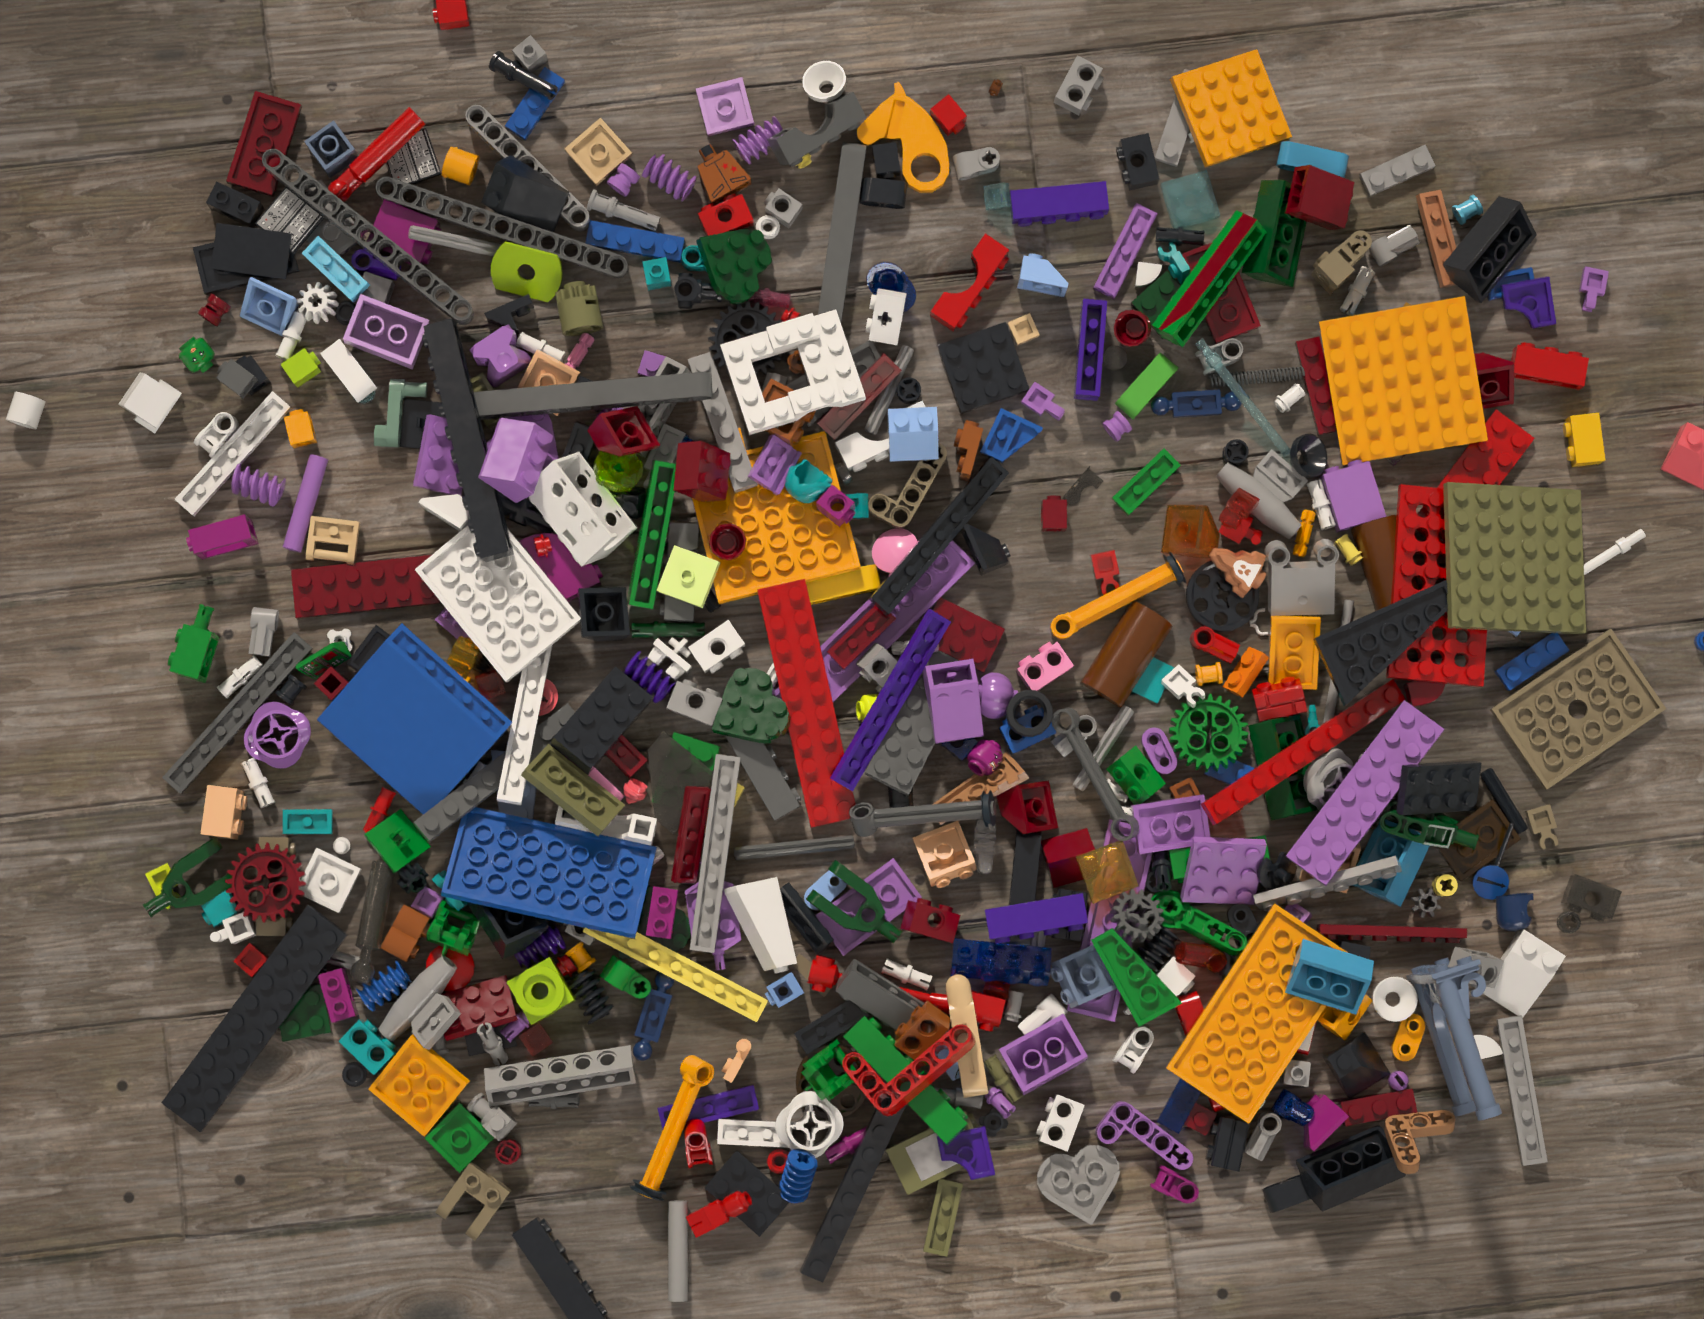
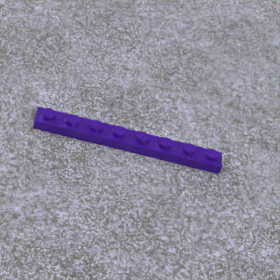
(890, 699)

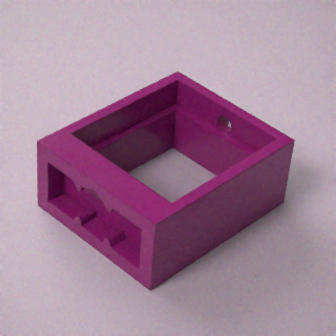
(222, 537)

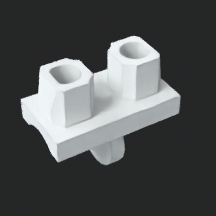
(679, 665)

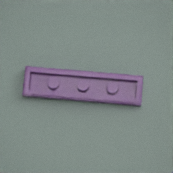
(1125, 251)

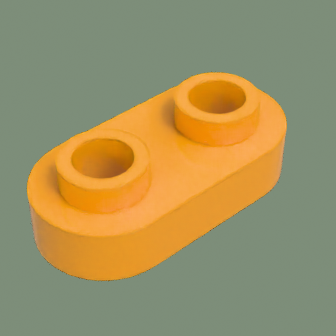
(1406, 1036)

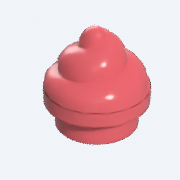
(634, 790)

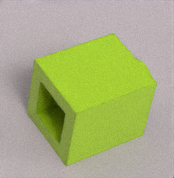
(301, 367)

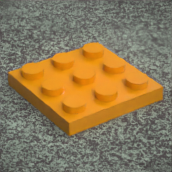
(418, 1085)

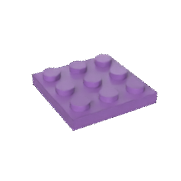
(1222, 870)

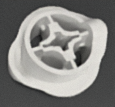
(808, 1099)

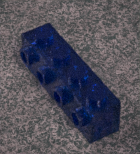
(1001, 962)

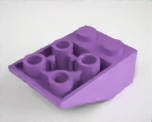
(953, 700)

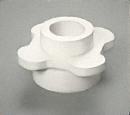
(344, 635)

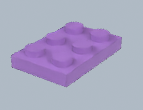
(435, 465)
(1170, 823)

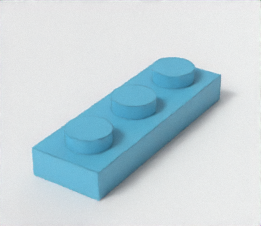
(335, 269)

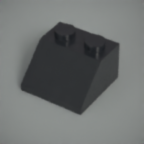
(604, 613)

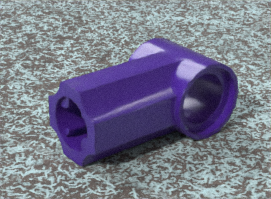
(374, 267)

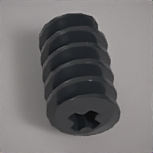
(1158, 948)
(591, 995)

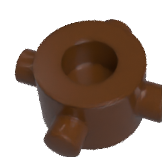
(995, 87)

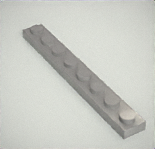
(715, 853)

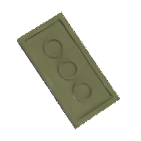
(573, 790)

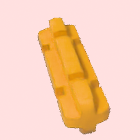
(1304, 533)

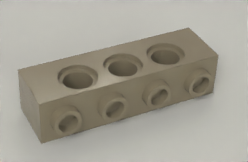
(282, 925)

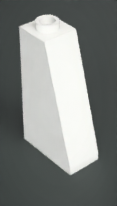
(764, 922)

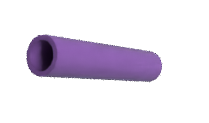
(305, 503)

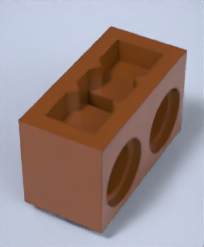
(925, 1033)

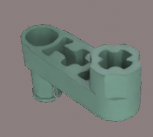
(390, 434)

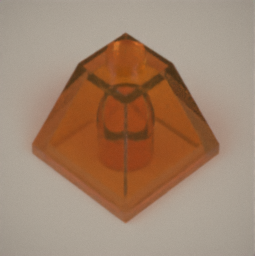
(1189, 531)

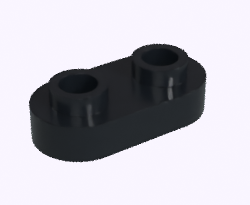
(1245, 926)

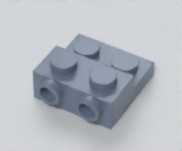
(1082, 977)

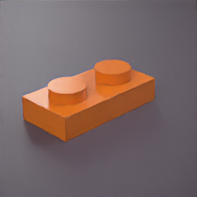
(1245, 672)

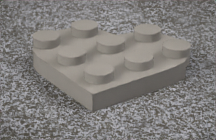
(1079, 1182)

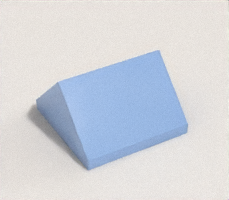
(268, 306)

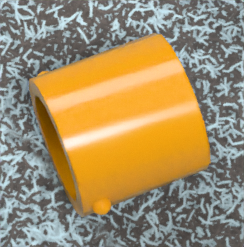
(460, 166)

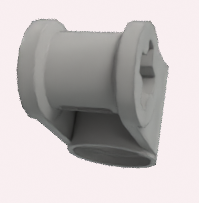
(973, 163)
(1220, 349)

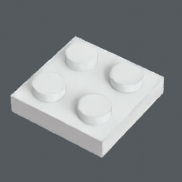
(329, 880)

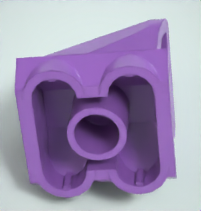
(500, 355)

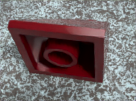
(1495, 380)
(622, 432)
(1029, 807)

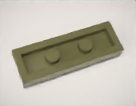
(943, 1217)

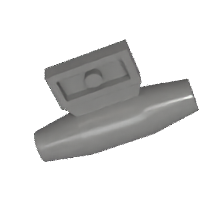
(1273, 484)
(424, 1006)

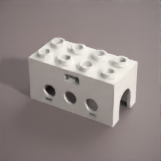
(570, 507)

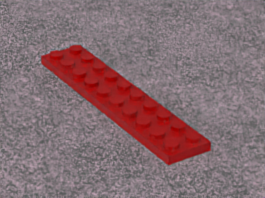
(808, 699)

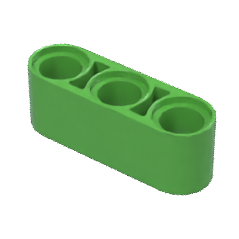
(1146, 386)

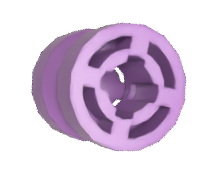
(622, 180)

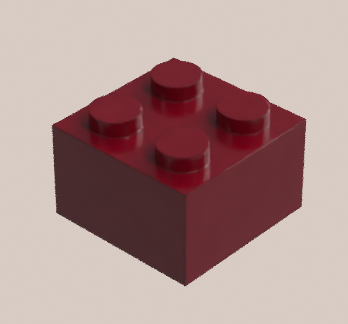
(702, 471)

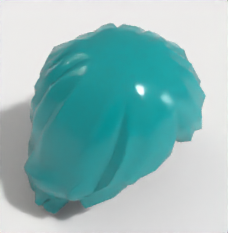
(806, 482)

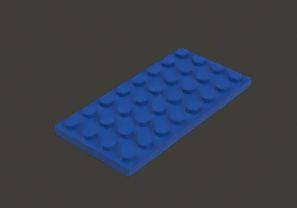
(549, 871)

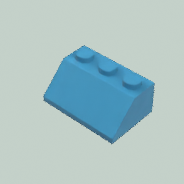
(1410, 855)
(1329, 976)

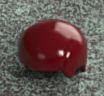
(727, 541)

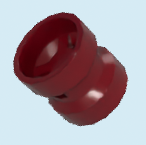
(216, 304)
(508, 1151)

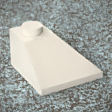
(448, 509)

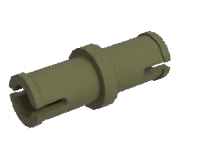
(1003, 1079)

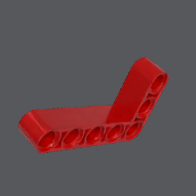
(911, 1072)

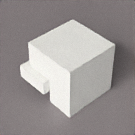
(149, 401)

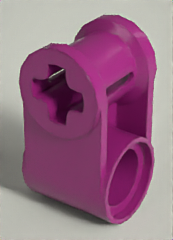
(1173, 1184)

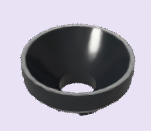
(1313, 455)

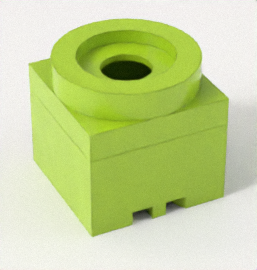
(541, 990)

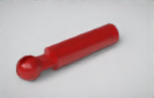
(377, 154)

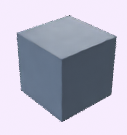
(331, 149)

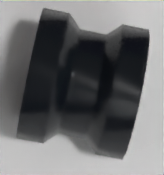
(910, 386)

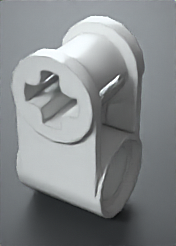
(215, 434)
(1133, 1049)

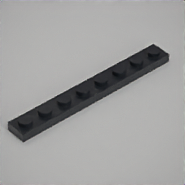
(938, 536)
(850, 1193)

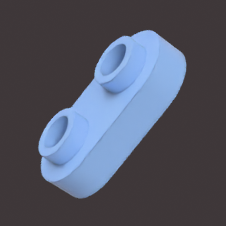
(824, 888)

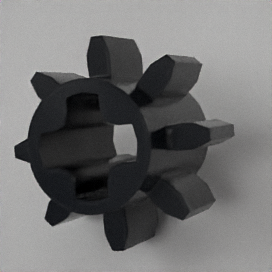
(412, 878)

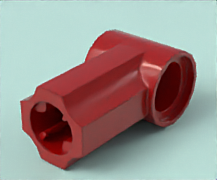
(1216, 645)

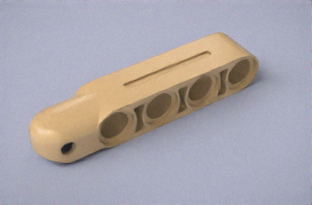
(963, 1012)

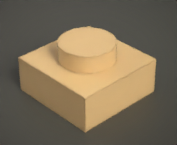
(1023, 329)

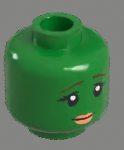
(196, 355)

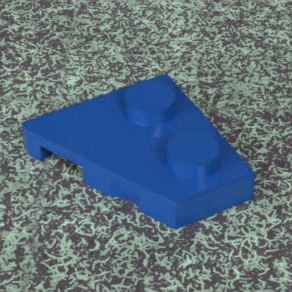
(1008, 435)

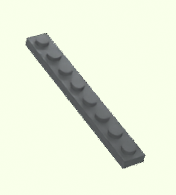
(237, 713)
(484, 782)

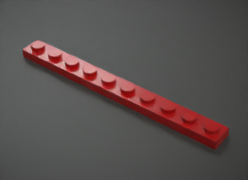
(1302, 752)

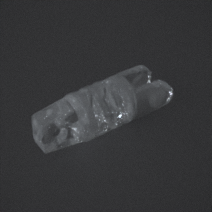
(984, 846)

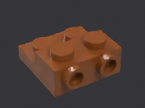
(792, 431)
(967, 443)

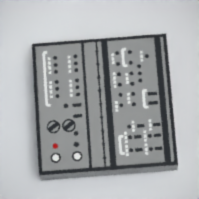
(415, 160)
(291, 215)

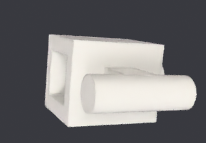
(236, 929)

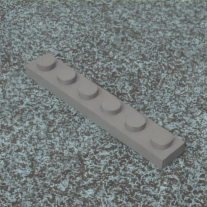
(724, 425)
(1340, 882)
(1521, 1090)

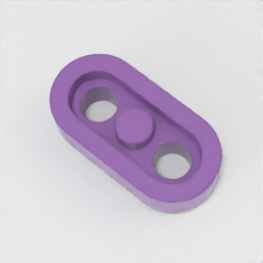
(1160, 750)

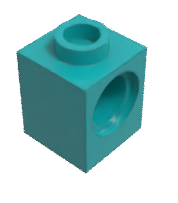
(657, 273)
(219, 909)

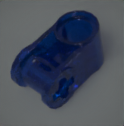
(1293, 1108)

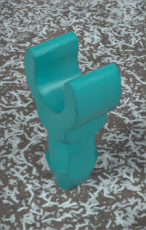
(1312, 719)

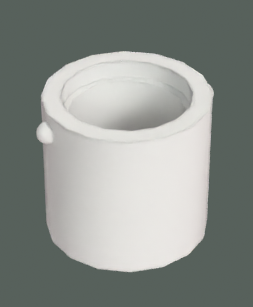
(25, 410)

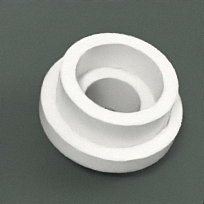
(768, 219)

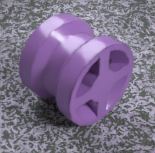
(1117, 426)

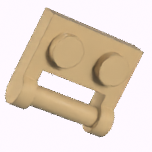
(333, 532)

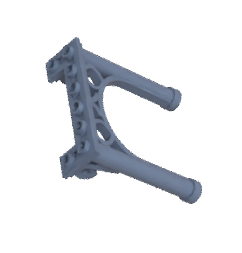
(1443, 996)

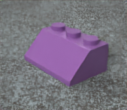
(515, 458)
(1043, 1054)

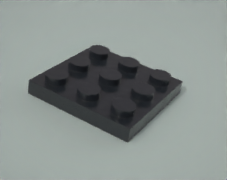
(983, 367)

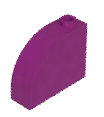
(562, 568)

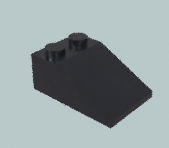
(524, 194)

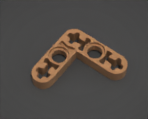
(1442, 1123)

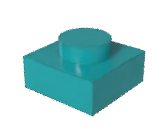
(861, 505)

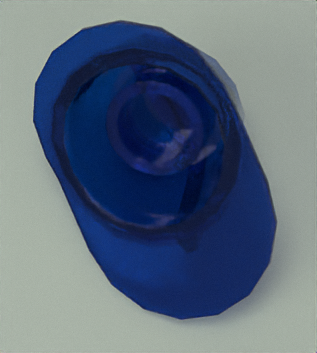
(891, 277)

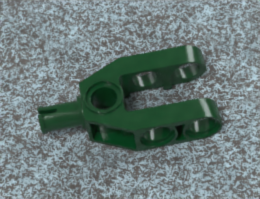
(1435, 831)
(174, 877)
(856, 923)

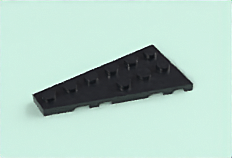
(1371, 643)

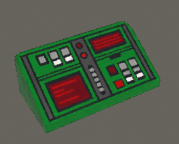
(319, 662)

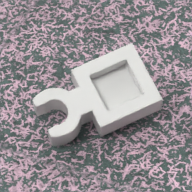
(1181, 683)

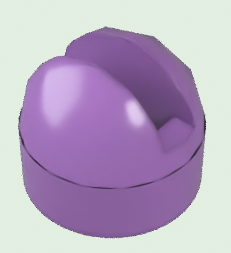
(1394, 1084)

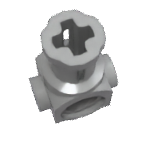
(494, 1119)

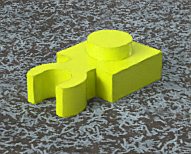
(157, 877)

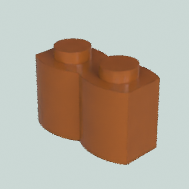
(406, 933)

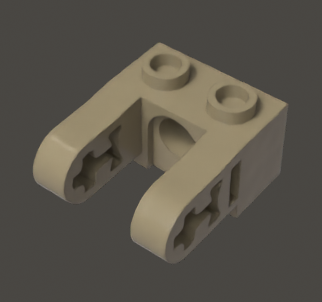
(1335, 268)
(483, 1188)

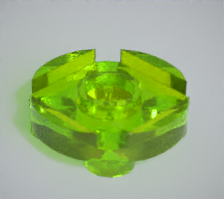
(614, 480)

